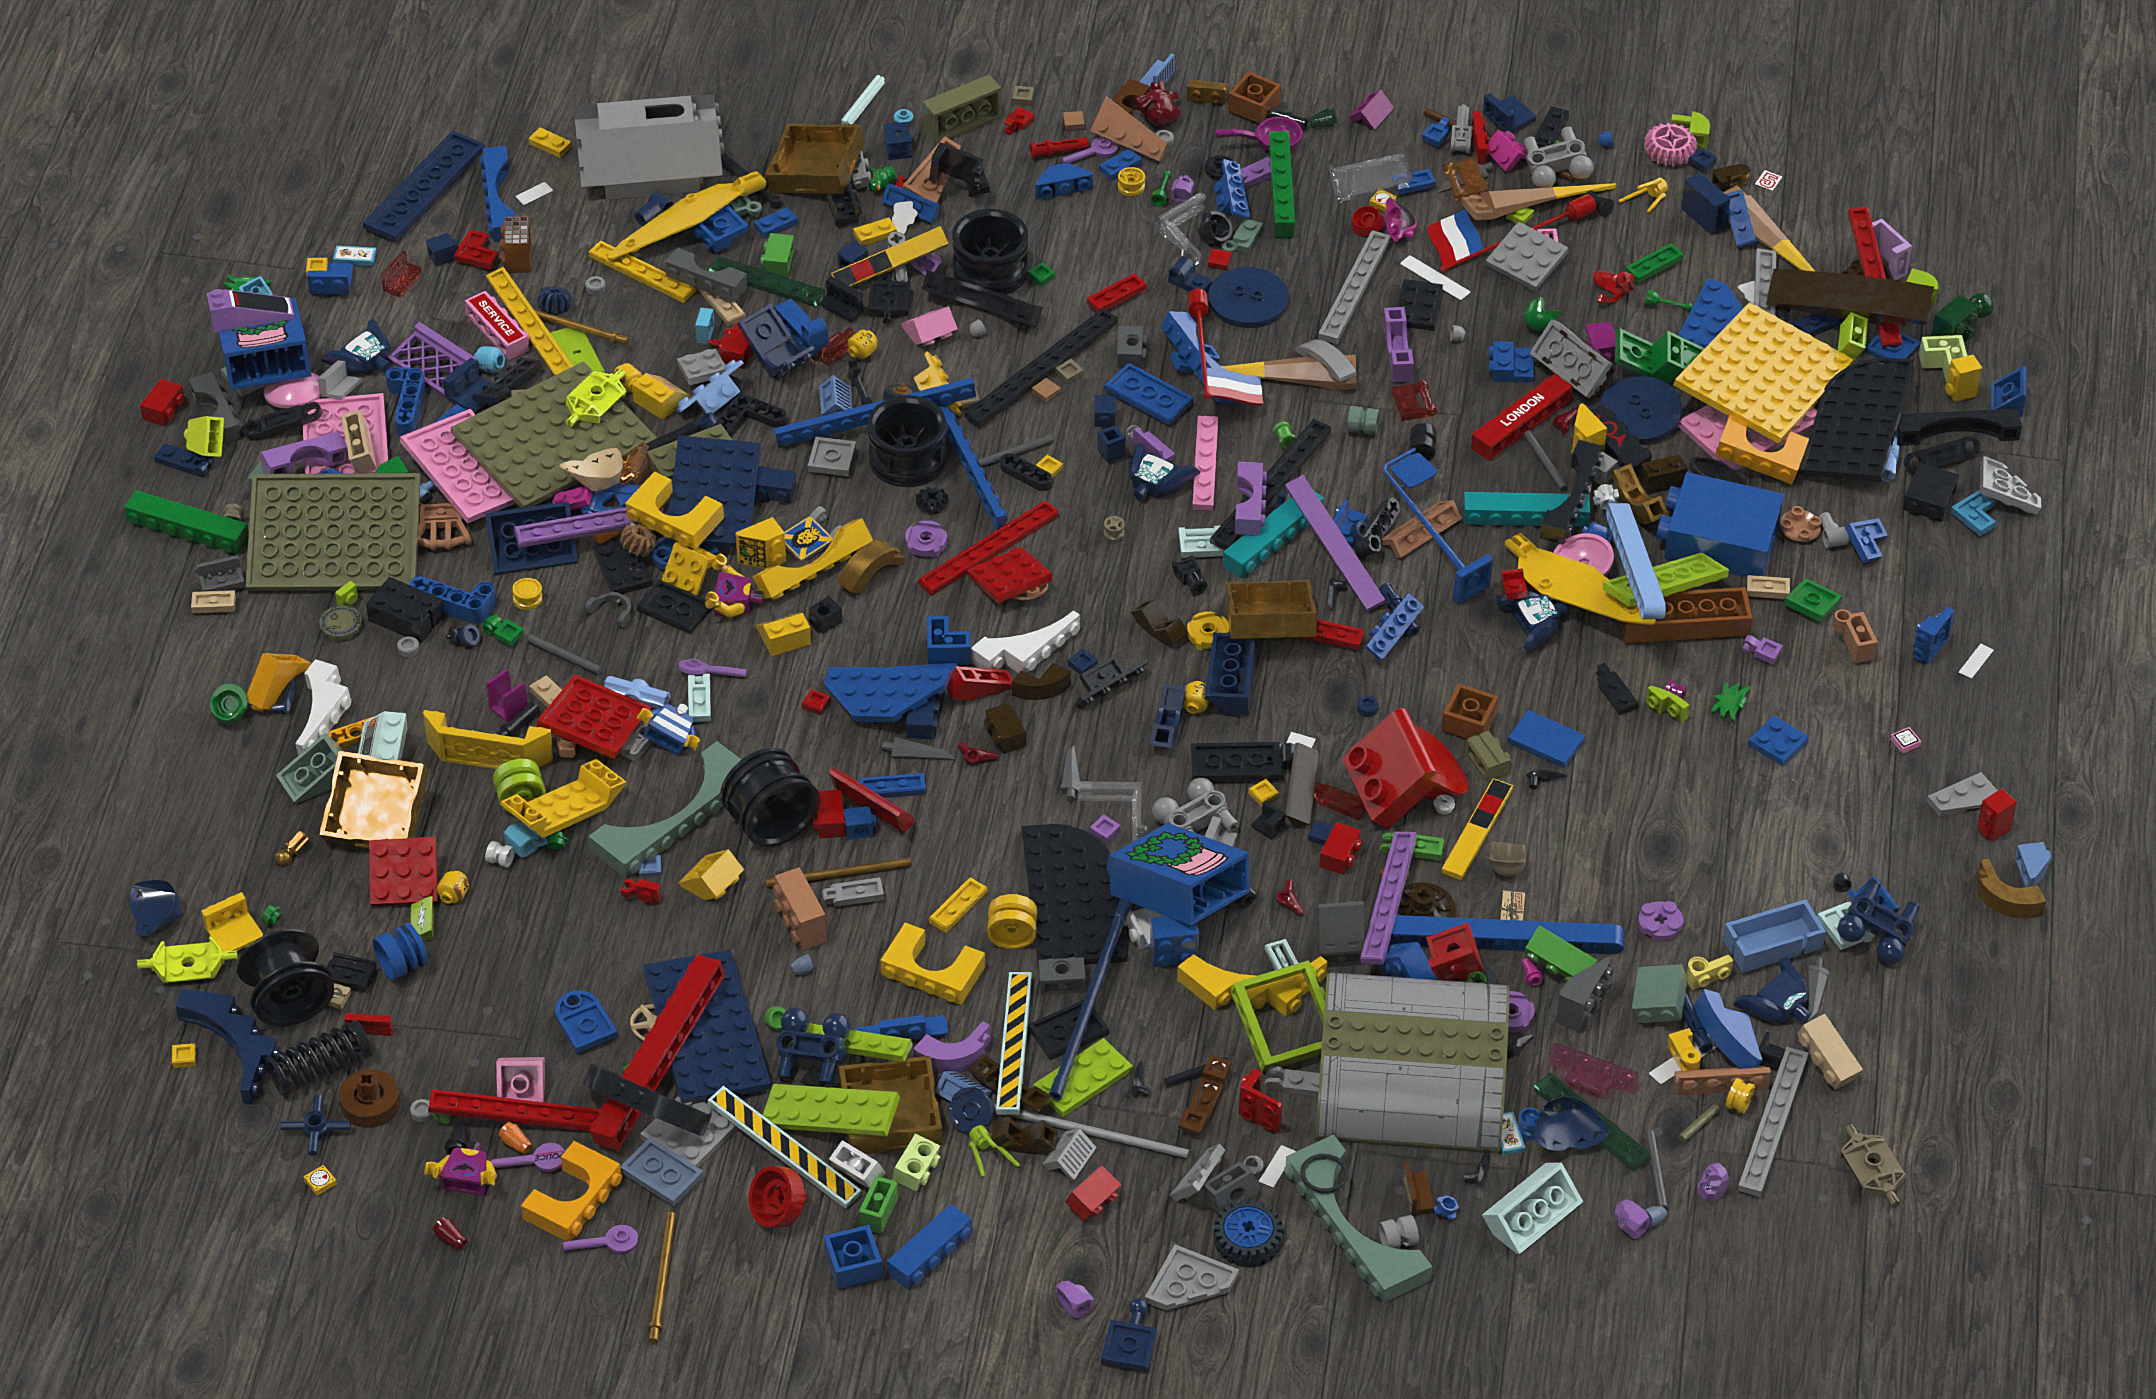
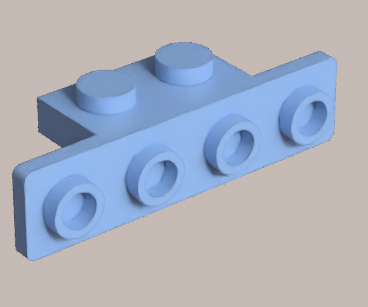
(715, 393)

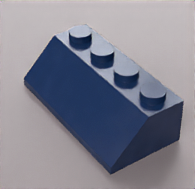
(1231, 673)

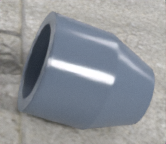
(802, 965)
(1656, 1214)

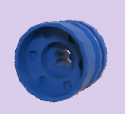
(401, 950)

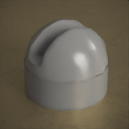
(977, 329)
(1457, 333)
(1129, 432)
(1256, 1159)

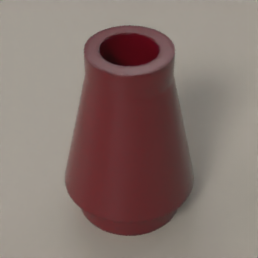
(448, 1231)

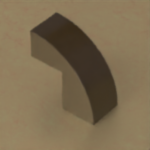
(1155, 622)
(1050, 684)
(1032, 1139)

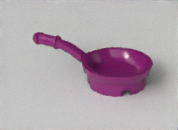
(1263, 129)

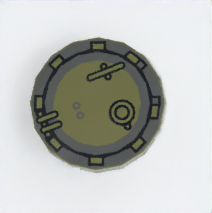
(340, 623)

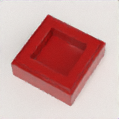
(1219, 259)
(815, 702)

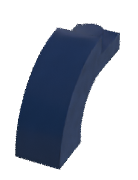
(1169, 716)

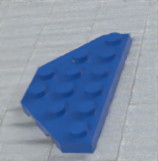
(1710, 313)
(884, 693)

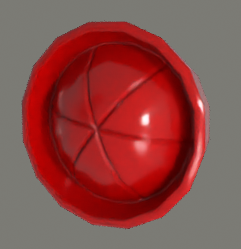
(1367, 220)

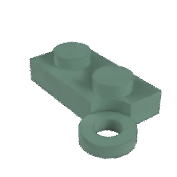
(742, 205)
(1244, 237)

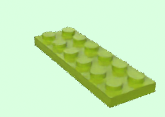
(1672, 577)
(831, 1109)

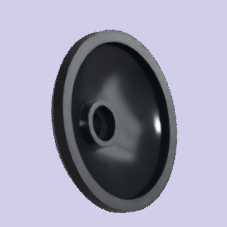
(1715, 469)

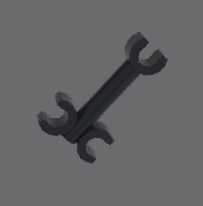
(856, 381)

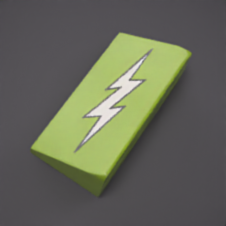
(422, 918)

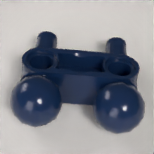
(1880, 922)
(812, 1045)

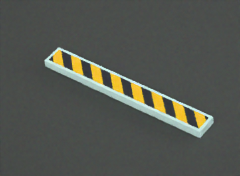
(1014, 1043)
(784, 1147)

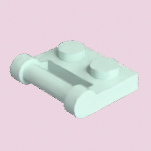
(1197, 542)
(1830, 920)

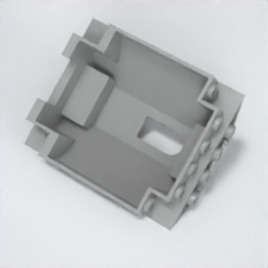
(649, 145)

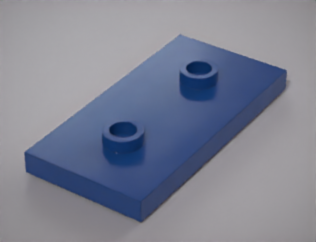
(1149, 393)

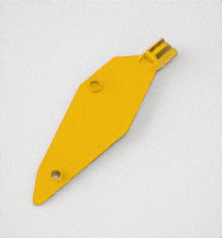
(689, 212)
(1569, 581)

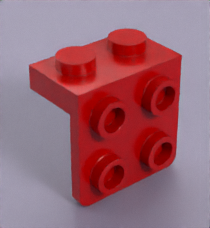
(1258, 1106)

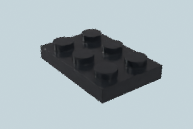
(1420, 303)
(620, 569)

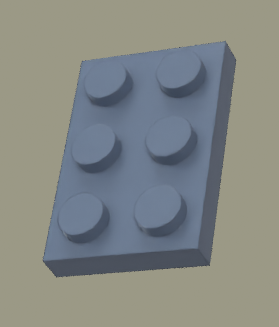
(661, 1171)

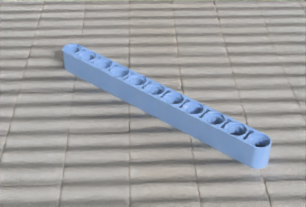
(1635, 561)

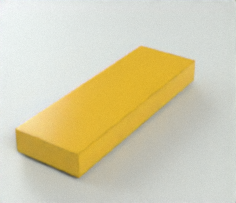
(958, 905)

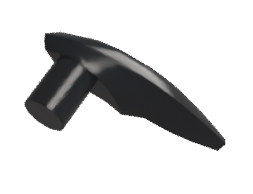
(1333, 585)
(1542, 775)
(1517, 1046)
(1137, 1080)
(1481, 1170)

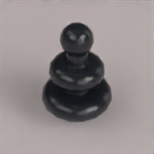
(453, 635)

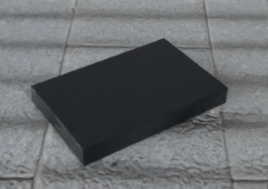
(674, 606)
(1056, 1029)

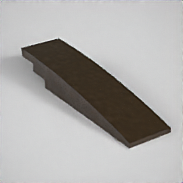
(1844, 293)

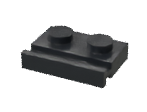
(351, 971)

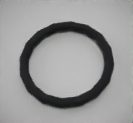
(1324, 1190)

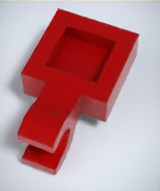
(1018, 118)
(645, 890)

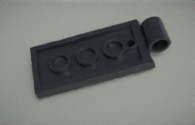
(1241, 761)

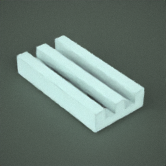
(1275, 945)

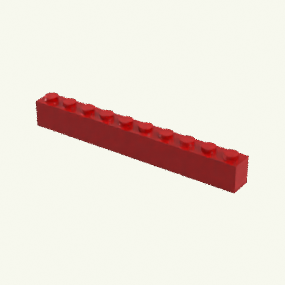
(660, 1047)

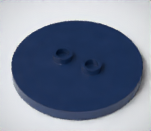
(1248, 297)
(1645, 406)

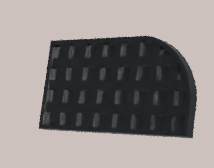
(1858, 420)
(1070, 892)

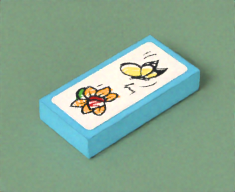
(355, 255)
(1511, 1137)

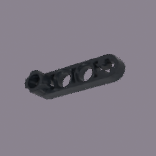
(1366, 542)

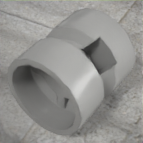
(1399, 1233)

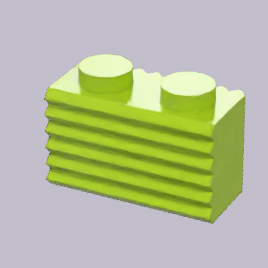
(1853, 335)

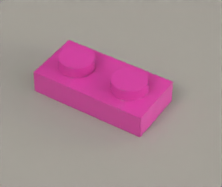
(577, 497)

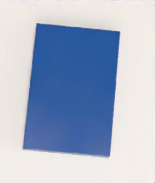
(1546, 738)

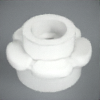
(1444, 804)

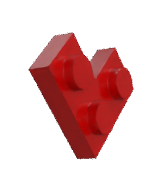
(473, 252)

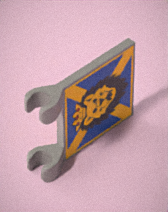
(809, 536)

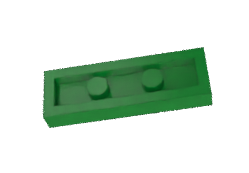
(1655, 262)

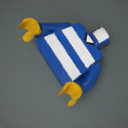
(670, 728)

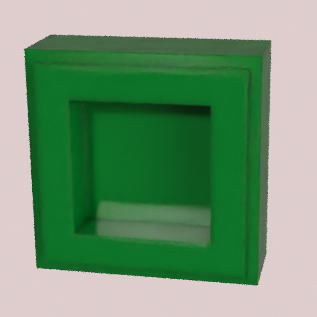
(1041, 274)

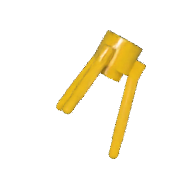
(1655, 188)

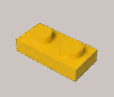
(549, 142)
(874, 231)

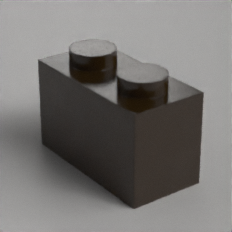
(1662, 474)
(1005, 728)

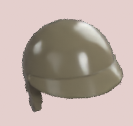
(1507, 858)

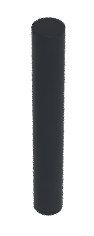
(1186, 1075)

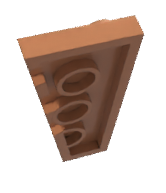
(1122, 128)
(919, 180)

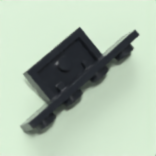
(1104, 676)

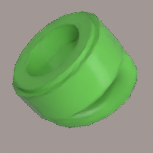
(773, 1017)

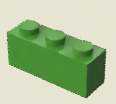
(1557, 954)

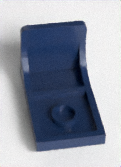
(773, 342)

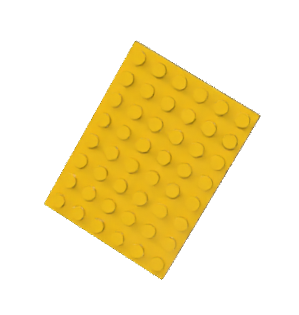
(1762, 372)

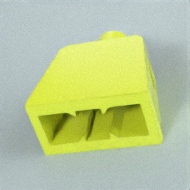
(205, 435)

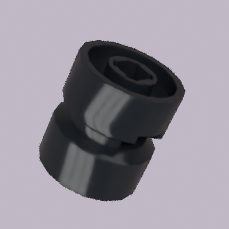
(1423, 440)

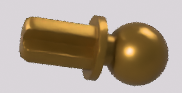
(284, 857)

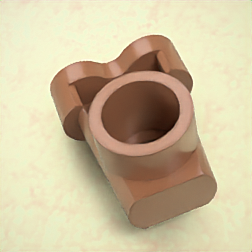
(565, 747)

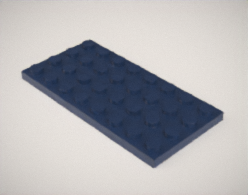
(723, 1041)

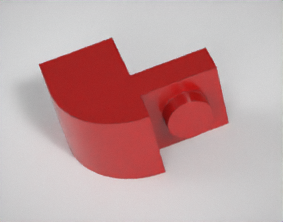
(1513, 584)

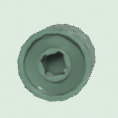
(1363, 420)

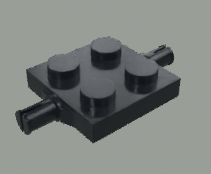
(889, 297)

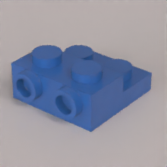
(720, 229)
(1510, 363)
(1932, 635)

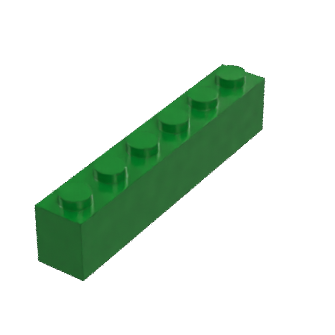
(1281, 184)
(186, 522)

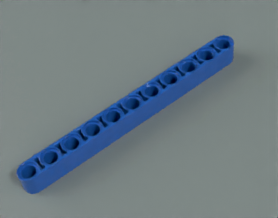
(1511, 933)

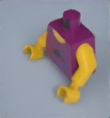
(732, 592)
(464, 1170)

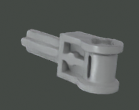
(1461, 131)
(894, 239)

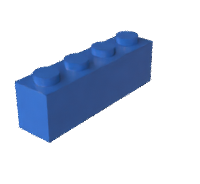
(929, 1247)

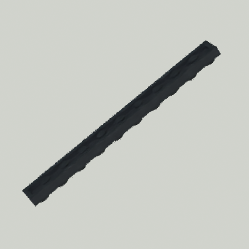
(1040, 367)
(1277, 476)

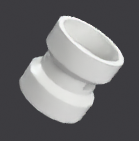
(500, 854)

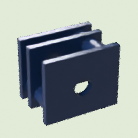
(897, 145)

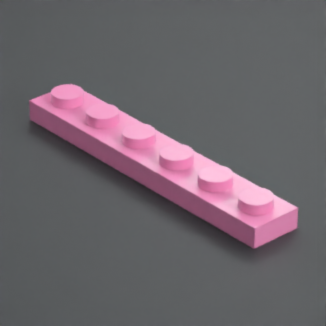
(1206, 462)

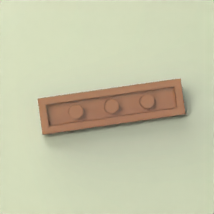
(1414, 533)
(1719, 1079)

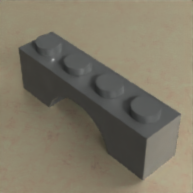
(724, 283)
(208, 393)

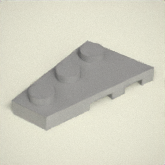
(1962, 795)
(1198, 1173)

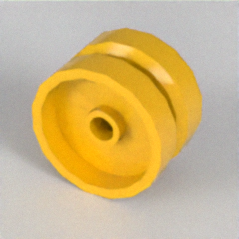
(1012, 921)

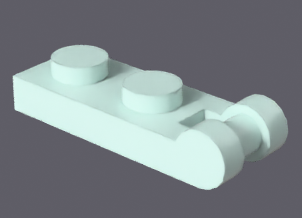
(699, 697)

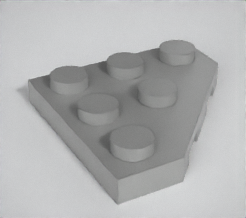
(2000, 485)
(1189, 1279)

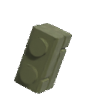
(1488, 756)

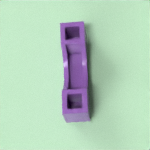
(1399, 354)
(326, 449)
(1248, 514)

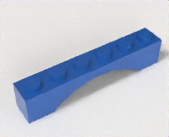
(496, 169)
(1182, 333)

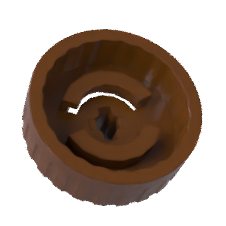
(370, 1086)

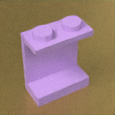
(1893, 248)

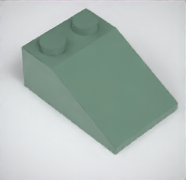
(312, 770)

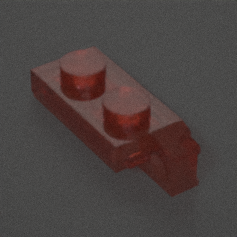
(1339, 800)

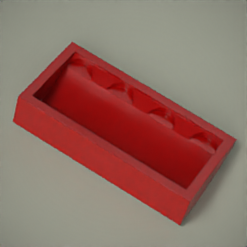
(866, 797)

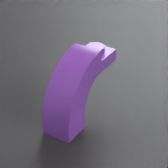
(954, 1056)

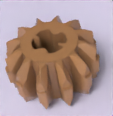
(638, 539)

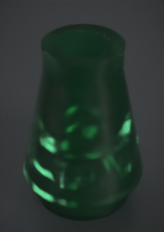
(1323, 118)

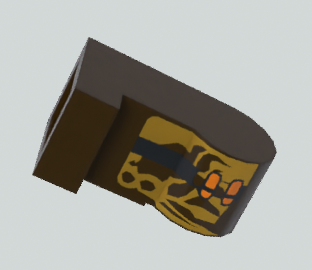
(1730, 176)

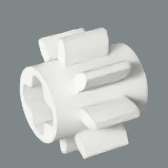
(1605, 495)

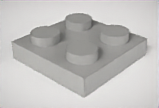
(701, 366)
(832, 456)

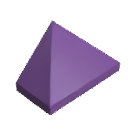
(929, 262)

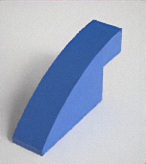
(1728, 1030)

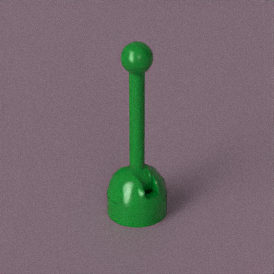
(1160, 193)
(1653, 299)

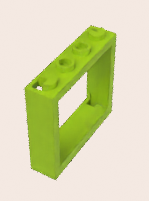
(1251, 1024)

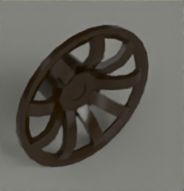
(1425, 902)

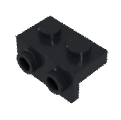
(844, 206)
(842, 299)

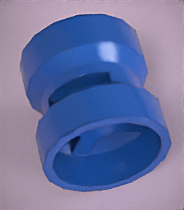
(1527, 1123)

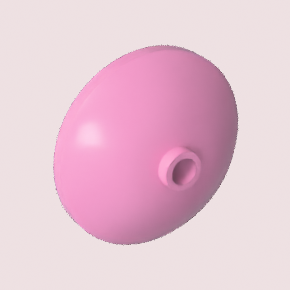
(293, 392)
(1589, 550)

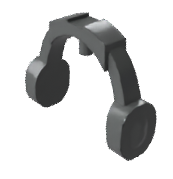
(624, 618)

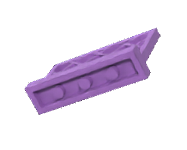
(434, 342)

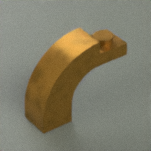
(1630, 491)
(866, 563)
(2008, 900)

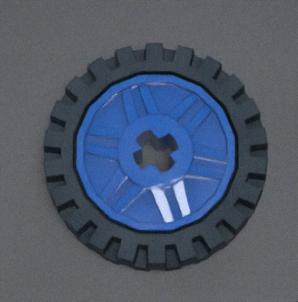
(1248, 1233)

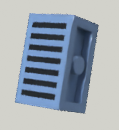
(1160, 71)
(834, 396)
(953, 1081)

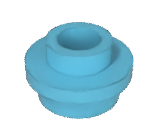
(903, 116)

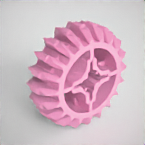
(1670, 144)

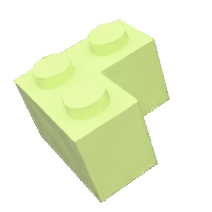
(1940, 350)

